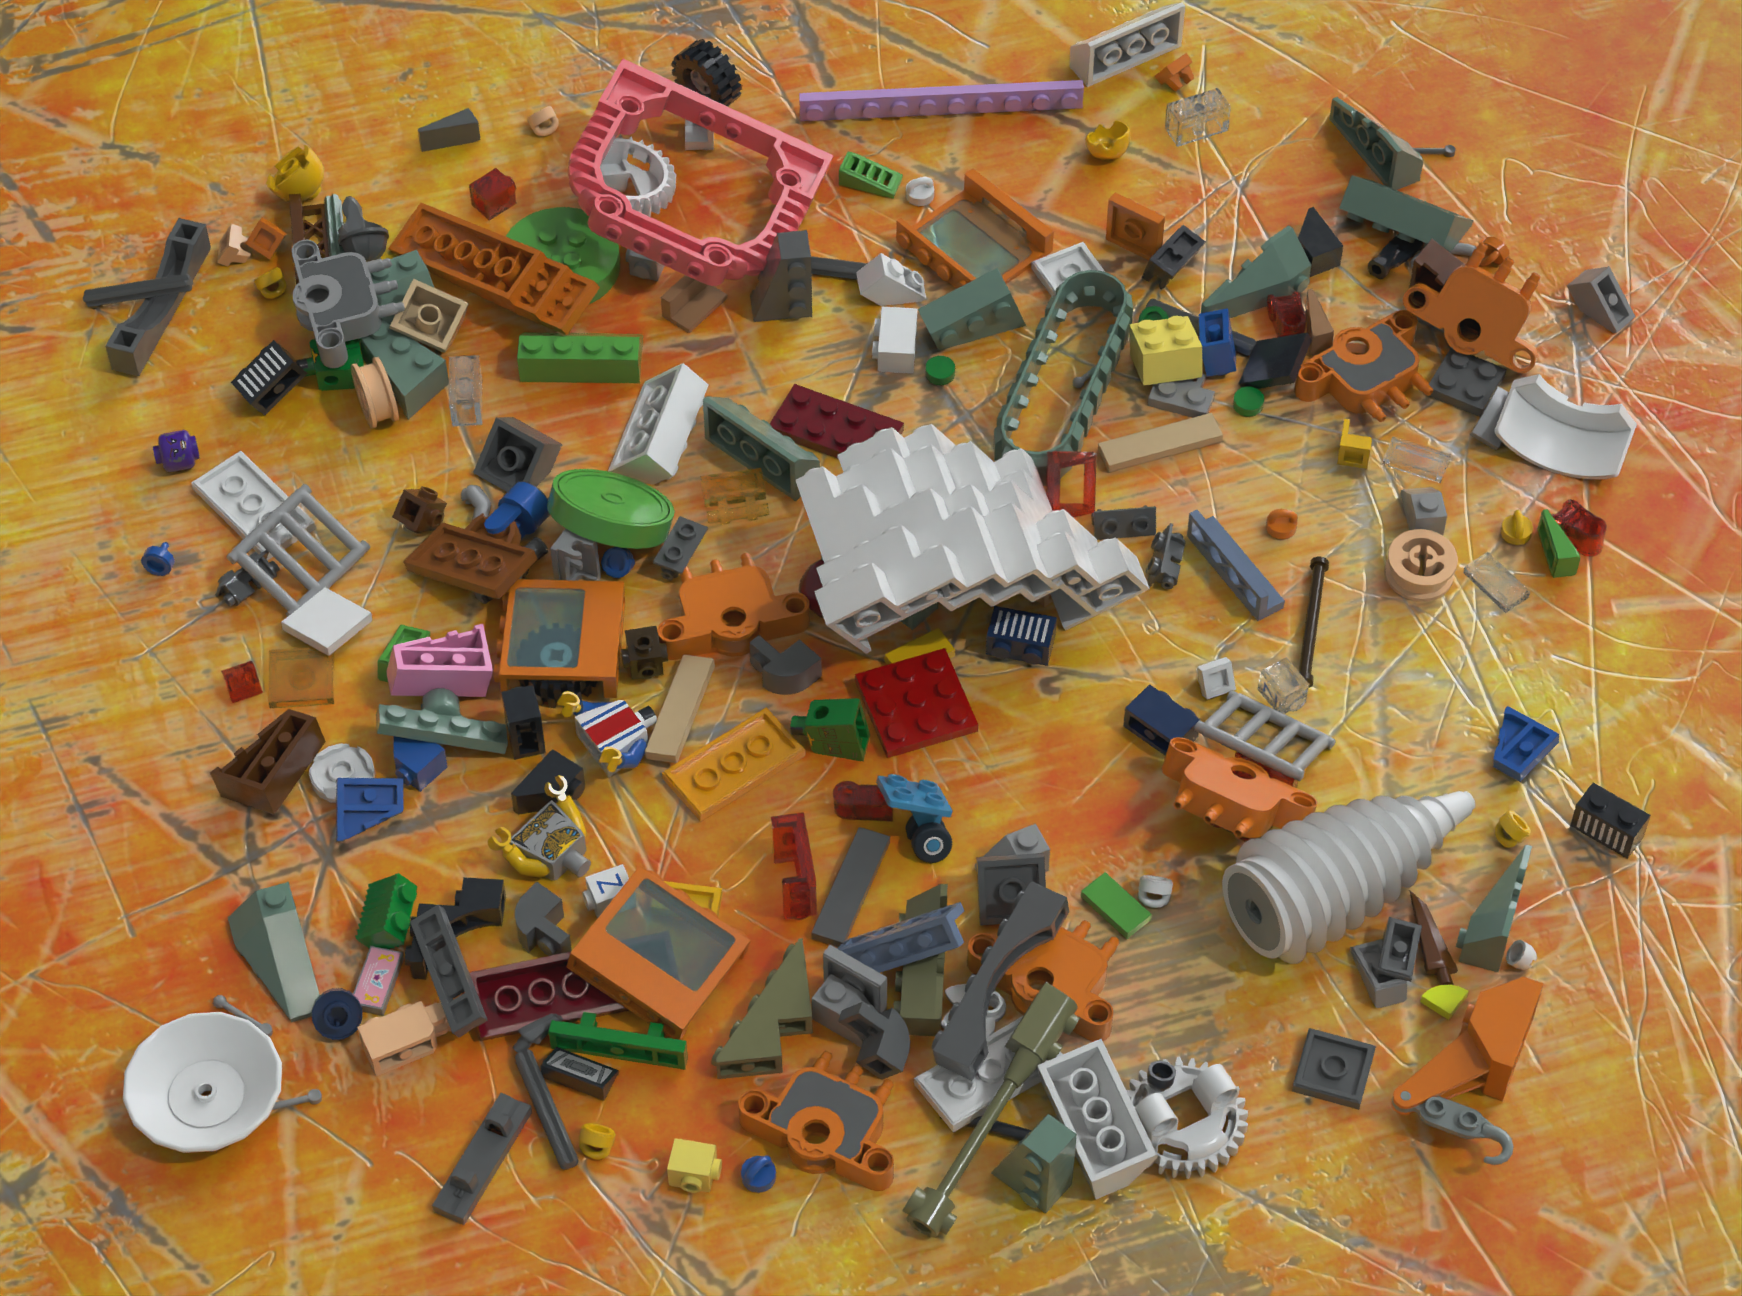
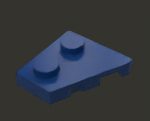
(1522, 744)
(365, 803)

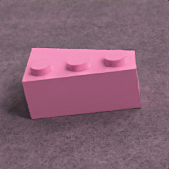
(451, 662)

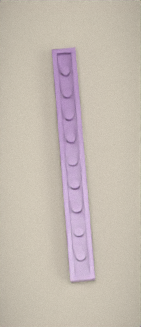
(941, 100)

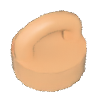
(541, 116)

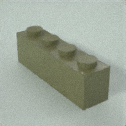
(922, 980)

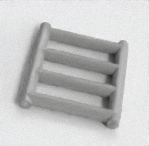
(282, 515)
(1262, 715)

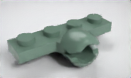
(441, 723)

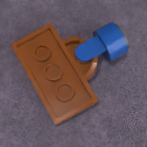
(488, 551)

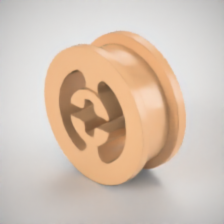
(374, 392)
(1438, 565)

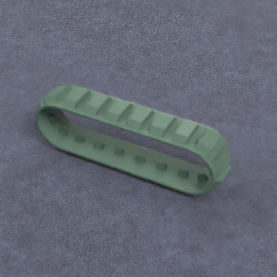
(1078, 290)

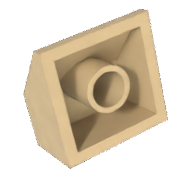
(430, 316)

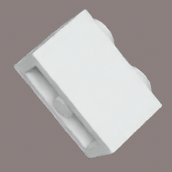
(896, 339)

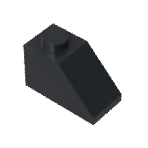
(1319, 243)
(530, 793)

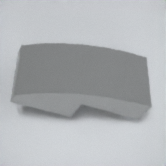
(1485, 427)

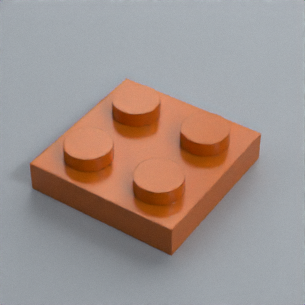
(1134, 226)

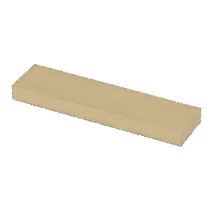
(1160, 442)
(680, 708)

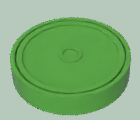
(566, 238)
(610, 508)

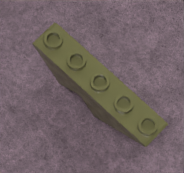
(776, 1012)

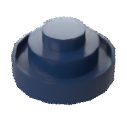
(337, 1013)

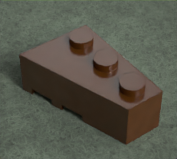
(1433, 269)
(272, 764)

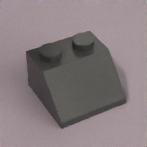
(516, 454)

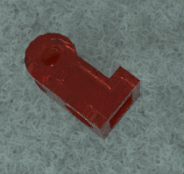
(860, 802)

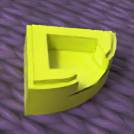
(1444, 999)

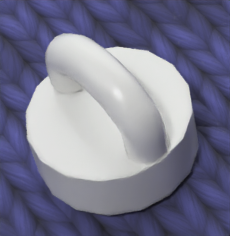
(920, 191)
(1155, 885)

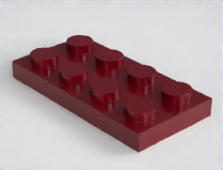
(827, 422)

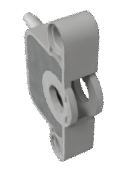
(339, 298)

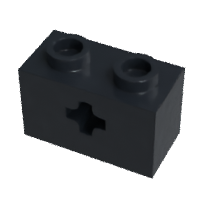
(523, 722)

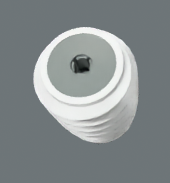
(1334, 869)

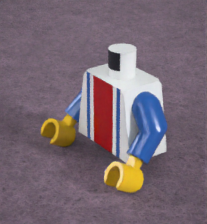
(610, 730)

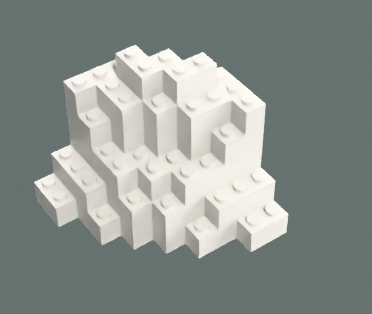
(947, 526)

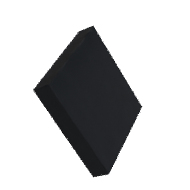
(1275, 361)

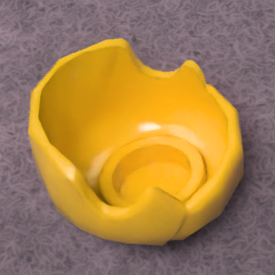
(1109, 142)

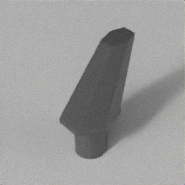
(535, 1032)

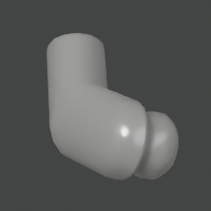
(474, 495)

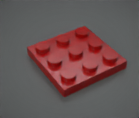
(916, 703)

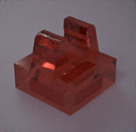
(242, 681)

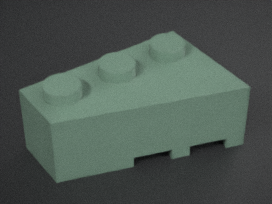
(972, 312)
(412, 369)
(1040, 1164)

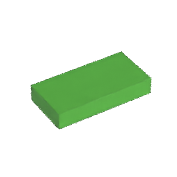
(1116, 905)

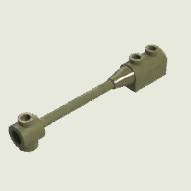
(1033, 1044)

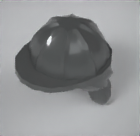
(361, 235)

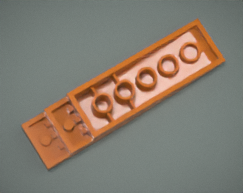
(496, 268)

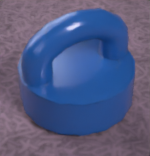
(158, 560)
(617, 562)
(758, 1173)

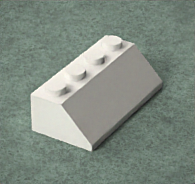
(1128, 44)
(660, 426)
(1098, 1109)

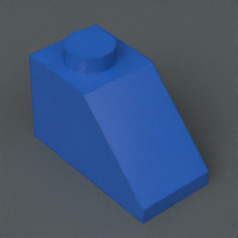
(1217, 342)
(418, 761)

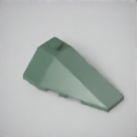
(1276, 271)
(1490, 924)
(273, 944)

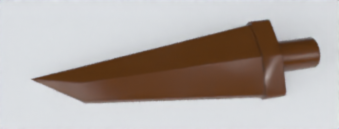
(1434, 950)

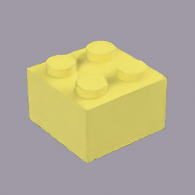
(1165, 350)

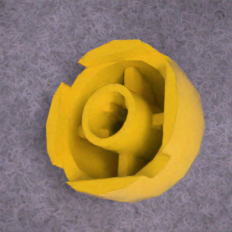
(297, 173)

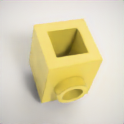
(693, 1166)

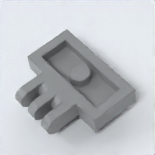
(1182, 397)

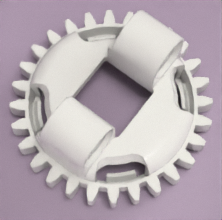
(653, 187)
(1204, 1139)

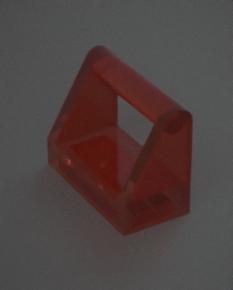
(1061, 459)

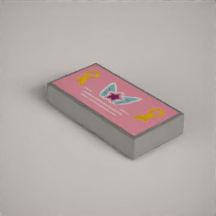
(378, 979)

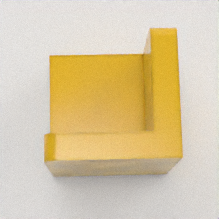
(1353, 449)

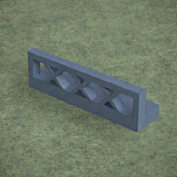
(1233, 566)
(907, 940)

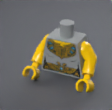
(549, 840)

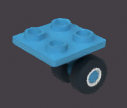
(928, 805)

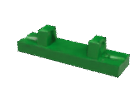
(617, 1044)

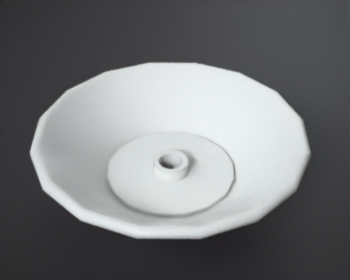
(195, 1057)

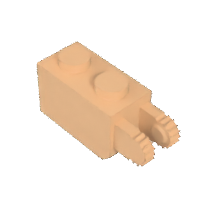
(402, 1035)

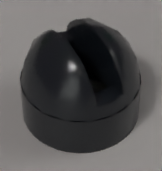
(1160, 1075)

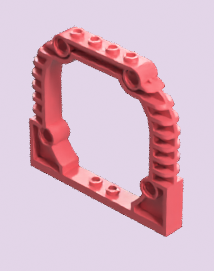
(640, 95)

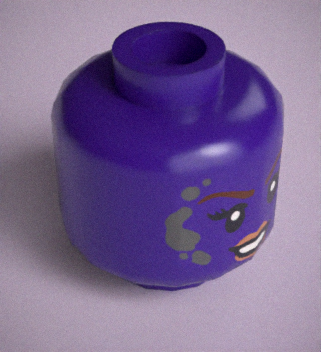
(176, 451)

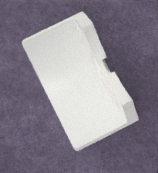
(1561, 435)

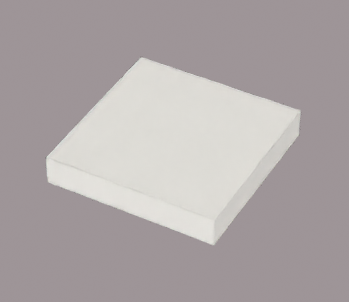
(1056, 267)
(326, 621)

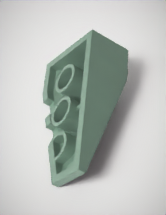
(1382, 150)

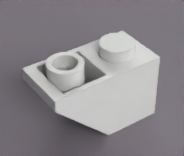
(889, 282)

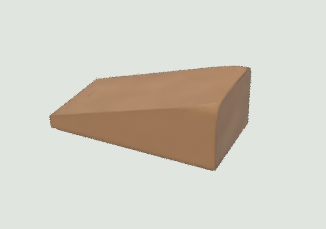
(1317, 325)

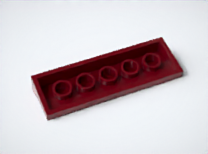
(533, 989)

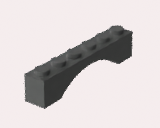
(138, 336)
(1034, 921)

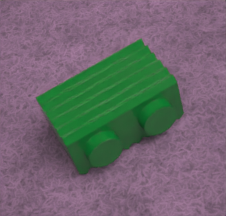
(387, 912)

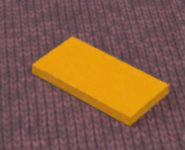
(733, 764)

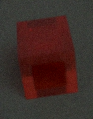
(493, 193)

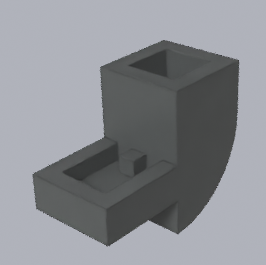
(785, 672)
(537, 919)
(884, 1036)

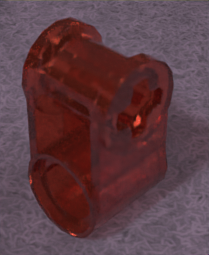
(1286, 314)
(1582, 528)

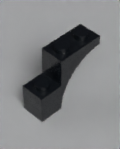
(476, 906)

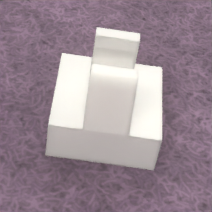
(1216, 678)

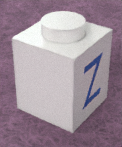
(603, 888)

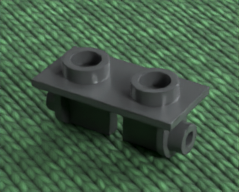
(1124, 522)
(679, 547)
(1166, 547)
(236, 584)

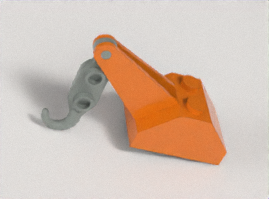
(1480, 1058)

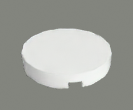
(338, 762)

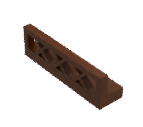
(300, 225)

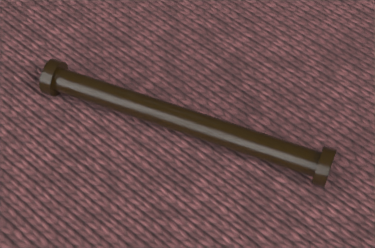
(1319, 566)

